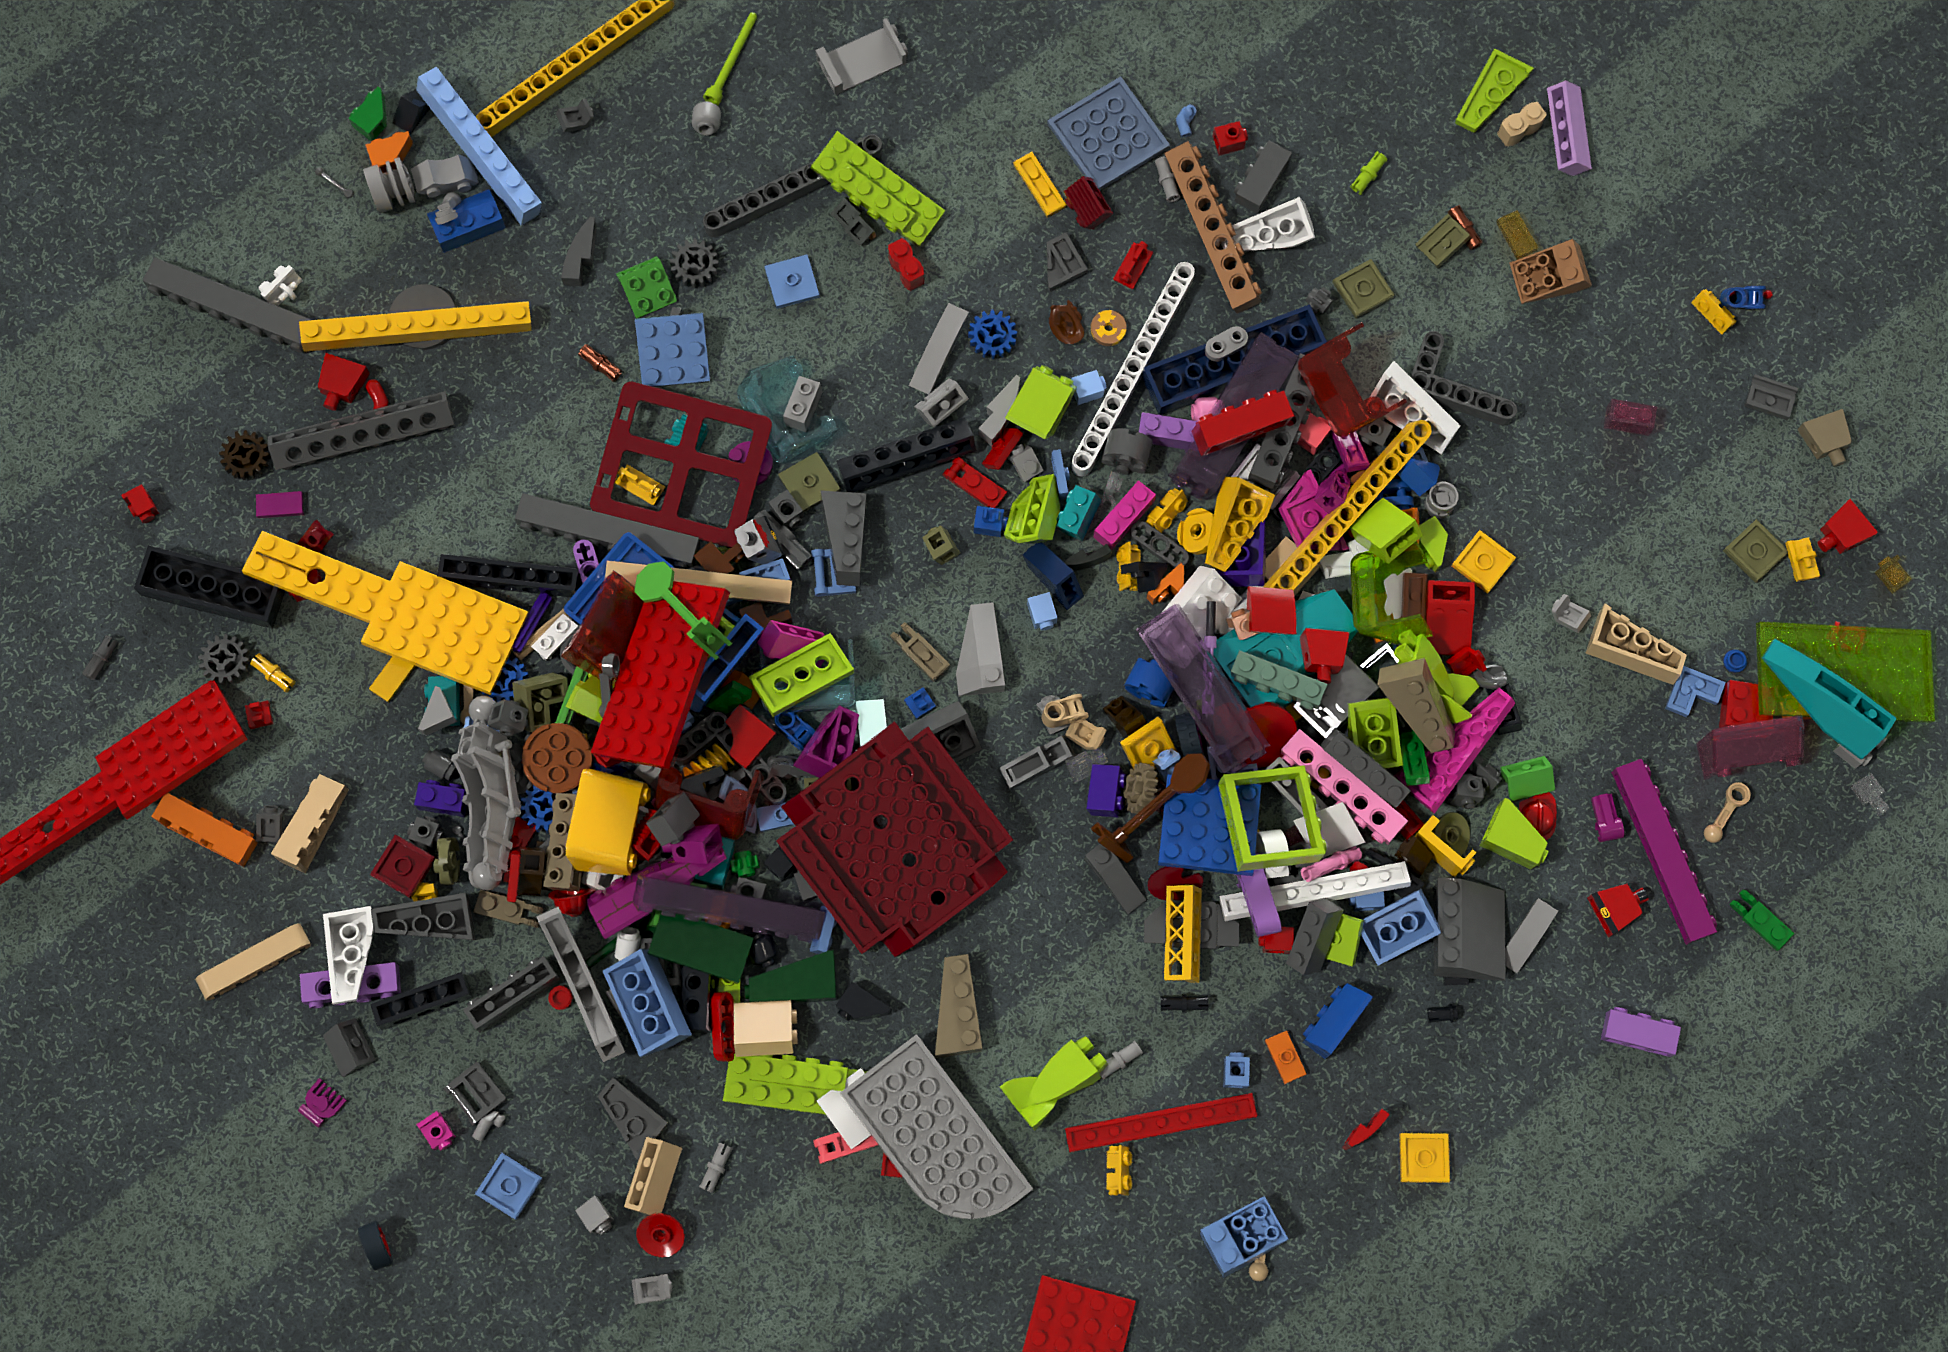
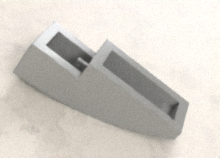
(997, 410)
(1528, 934)

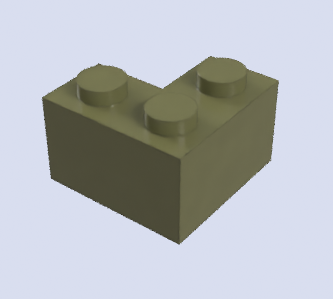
(537, 695)

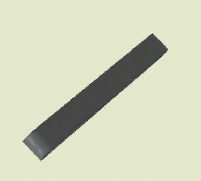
(779, 186)

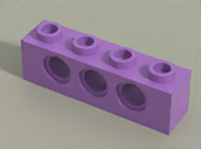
(389, 977)

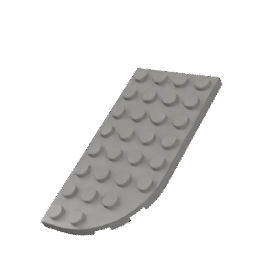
(934, 1135)

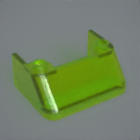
(1370, 595)

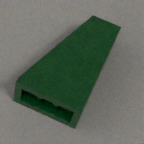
(800, 982)

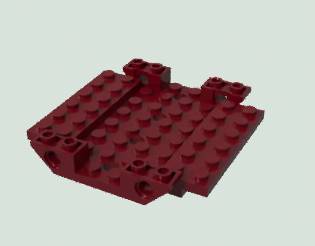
(928, 813)

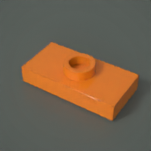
(1285, 1057)

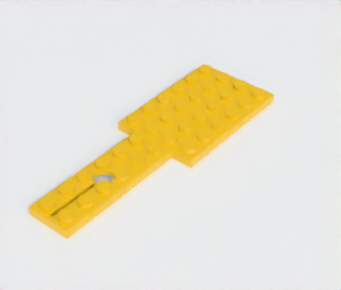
(409, 617)

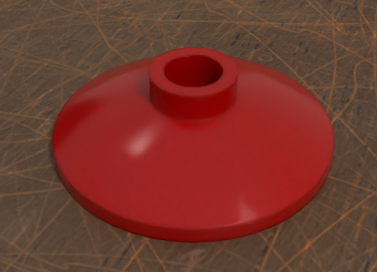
(660, 1243)

